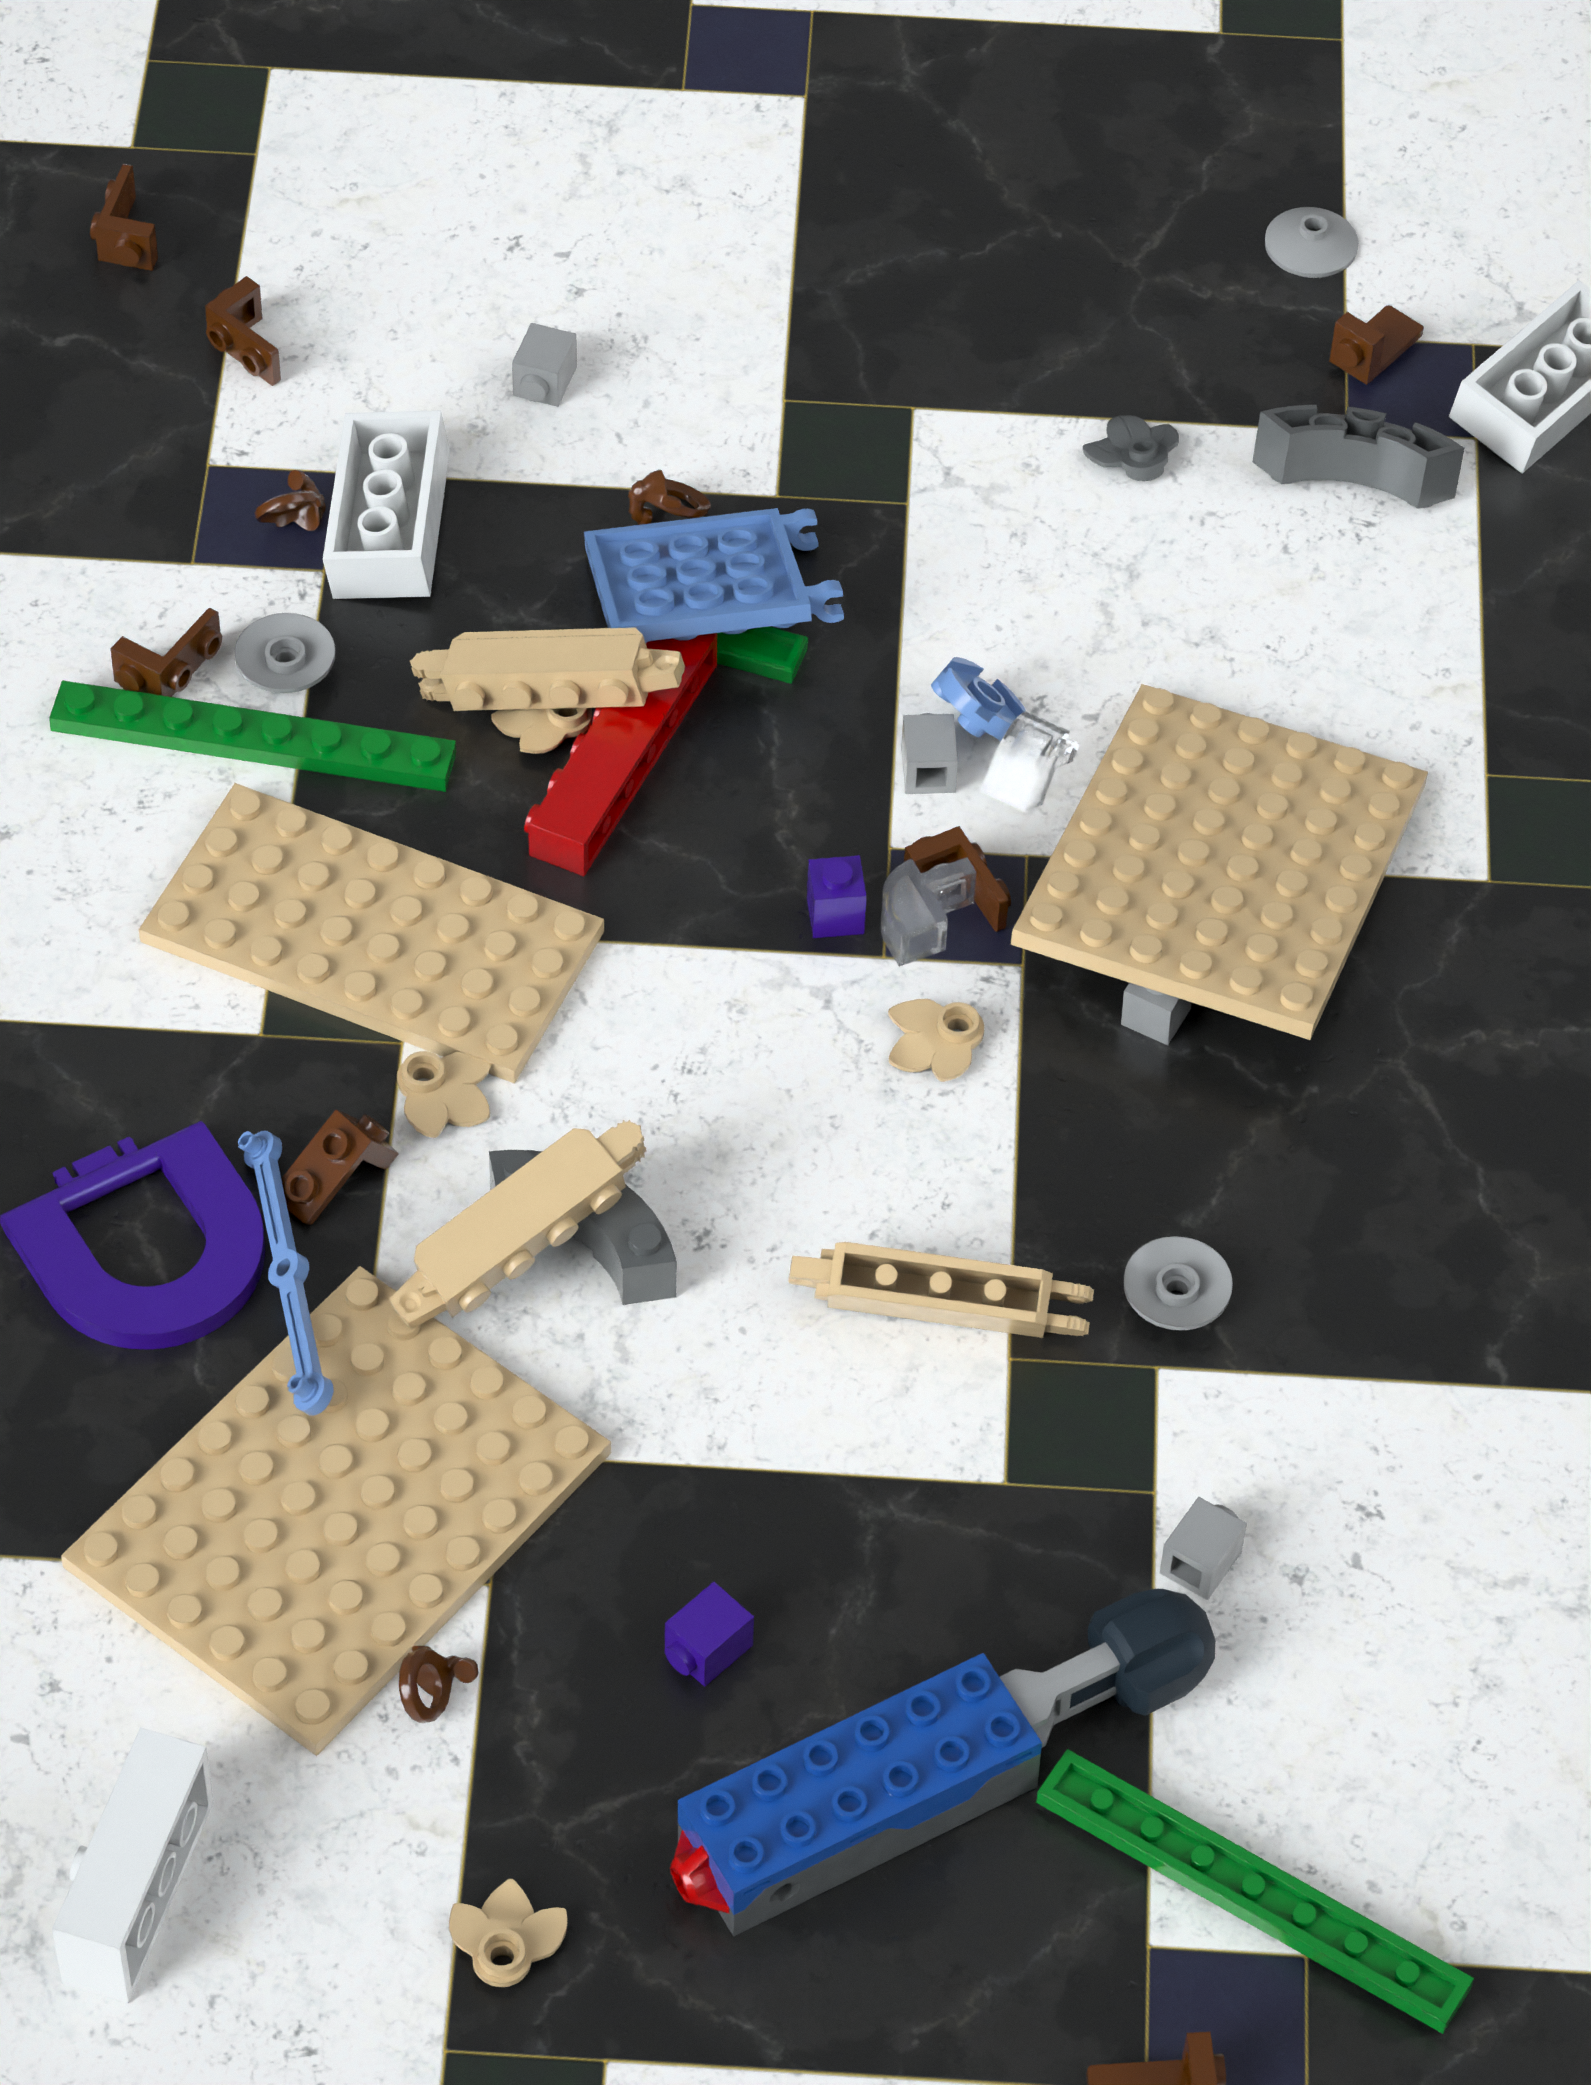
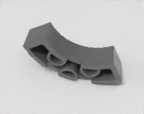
(1358, 449)
(623, 1239)

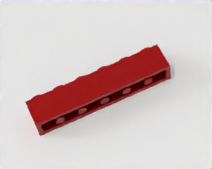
(612, 764)

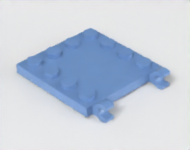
(708, 575)

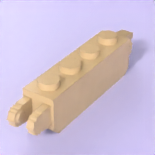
(546, 669)
(517, 1221)
(940, 1289)

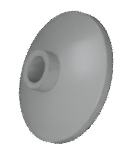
(1311, 242)
(284, 652)
(1180, 1266)

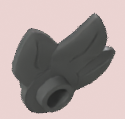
(1134, 447)

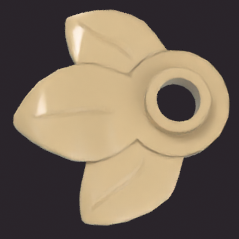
(542, 728)
(930, 1037)
(447, 1096)
(506, 1928)

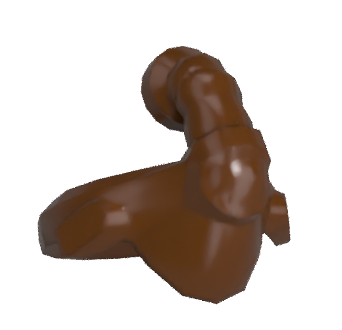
(655, 490)
(301, 507)
(435, 1676)

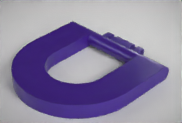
(141, 1314)

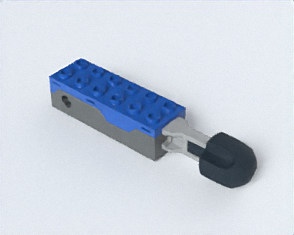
(919, 1763)

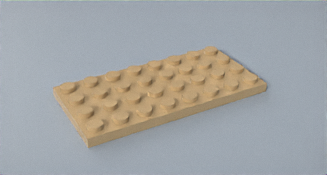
(372, 931)

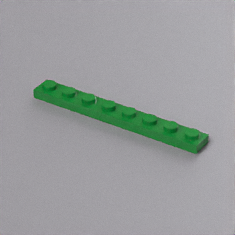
(253, 735)
(1255, 1891)

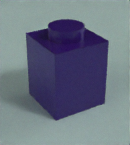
(836, 896)
(708, 1634)

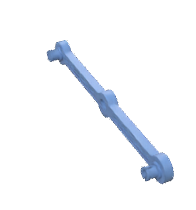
(309, 1386)

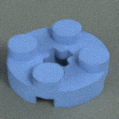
(981, 705)

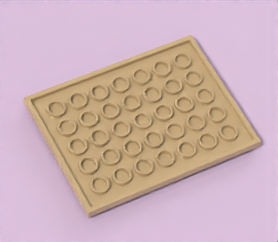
(1221, 861)
(331, 1543)

